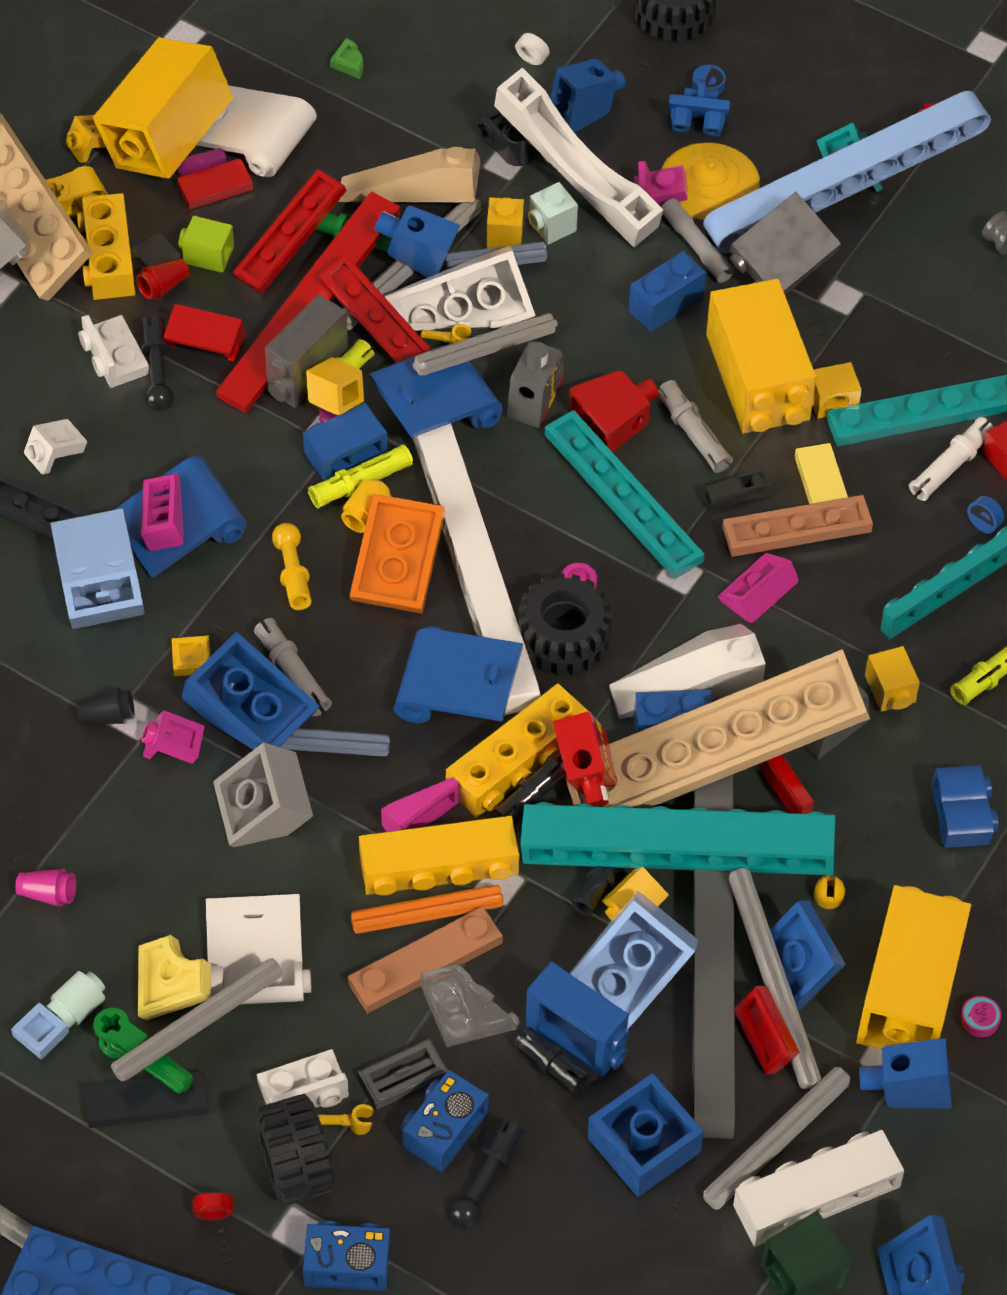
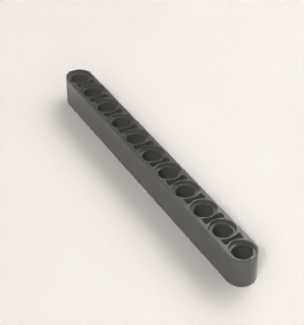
(713, 986)

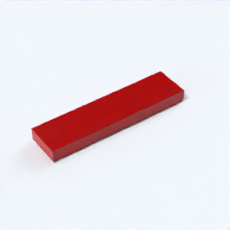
(289, 231)
(372, 310)

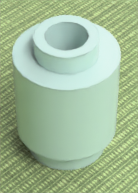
(77, 998)

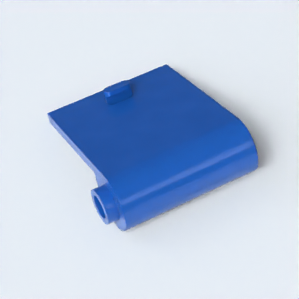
(436, 398)
(205, 511)
(455, 674)

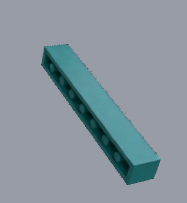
(678, 839)

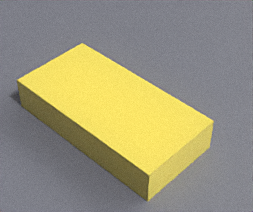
(820, 473)

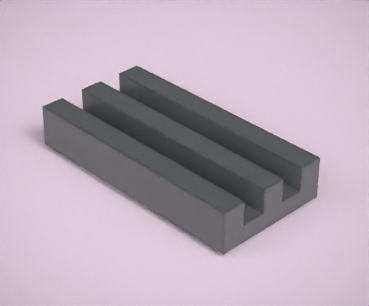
(409, 1086)

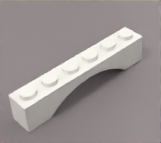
(614, 197)

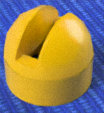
(820, 892)

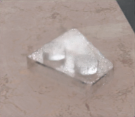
(463, 1007)

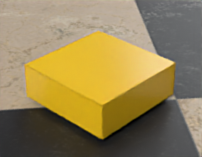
(189, 654)

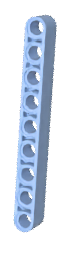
(856, 165)

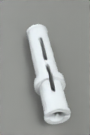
(962, 449)

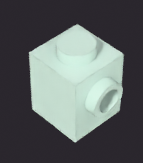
(553, 213)

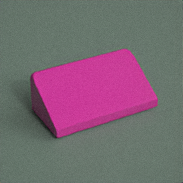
(760, 587)

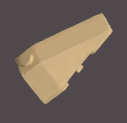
(428, 177)

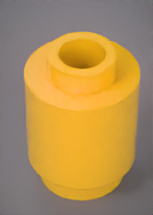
(358, 505)

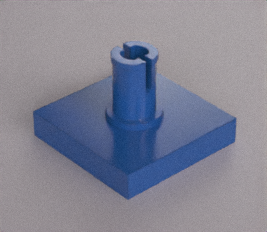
(805, 952)
(921, 1261)

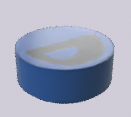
(713, 75)
(985, 514)

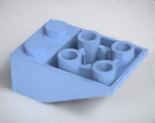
(97, 568)

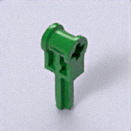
(119, 1037)

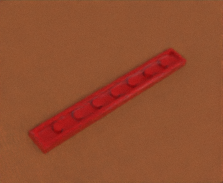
(356, 240)

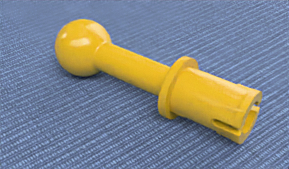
(293, 577)

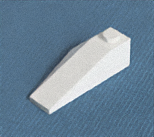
(474, 293)
(714, 661)

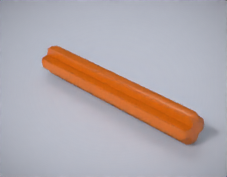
(426, 909)

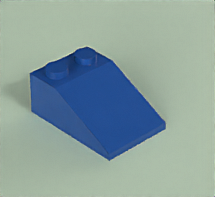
(247, 695)

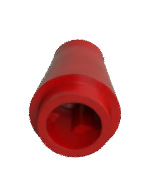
(160, 278)

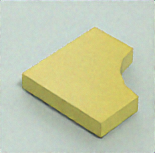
(169, 979)

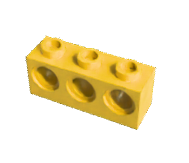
(107, 236)

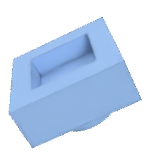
(40, 1031)

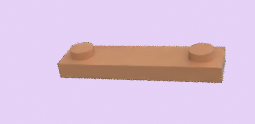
(797, 525)
(445, 947)

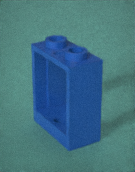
(577, 1020)

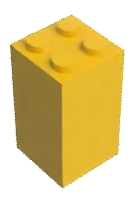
(163, 107)
(760, 356)
(913, 968)

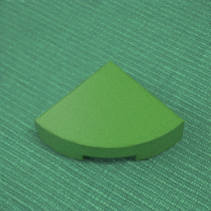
(348, 59)

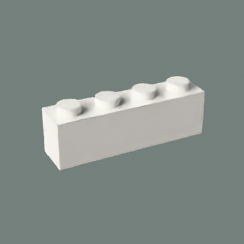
(824, 1183)

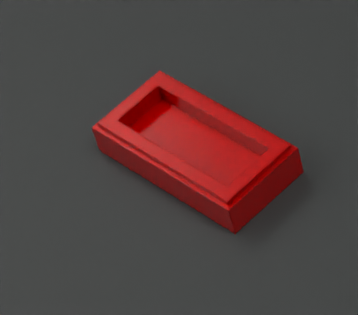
(214, 183)
(786, 785)
(766, 1030)

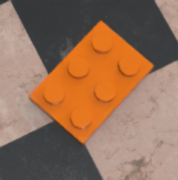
(397, 553)

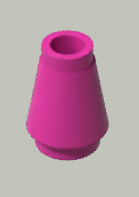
(47, 886)

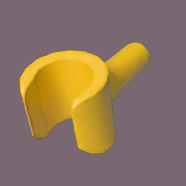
(459, 333)
(351, 1119)

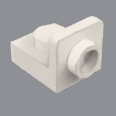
(51, 442)

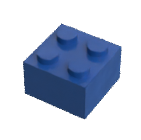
(645, 1134)

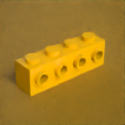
(512, 752)

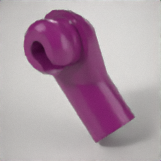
(202, 161)

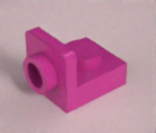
(663, 183)
(173, 737)

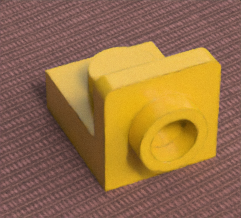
(83, 137)

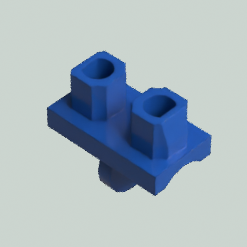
(699, 105)

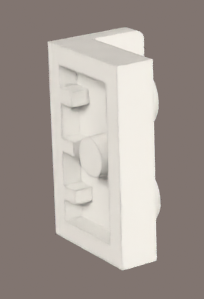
(114, 350)
(315, 1076)

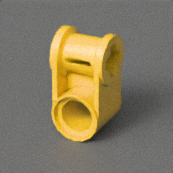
(74, 186)

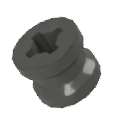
(996, 231)

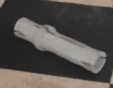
(686, 415)
(284, 654)

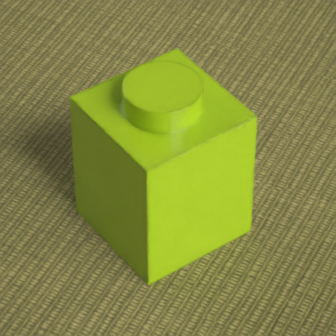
(207, 243)

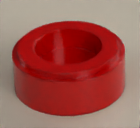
(213, 1206)

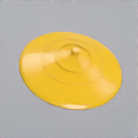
(714, 176)

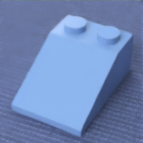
(635, 956)

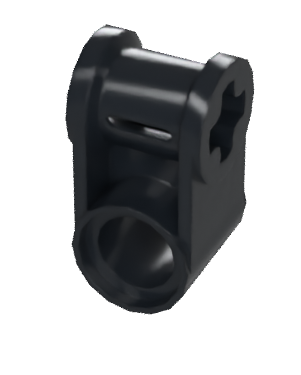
(504, 139)

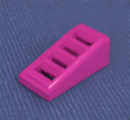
(166, 532)
(421, 807)

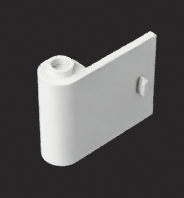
(261, 128)
(249, 932)

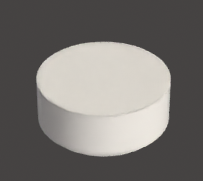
(532, 49)

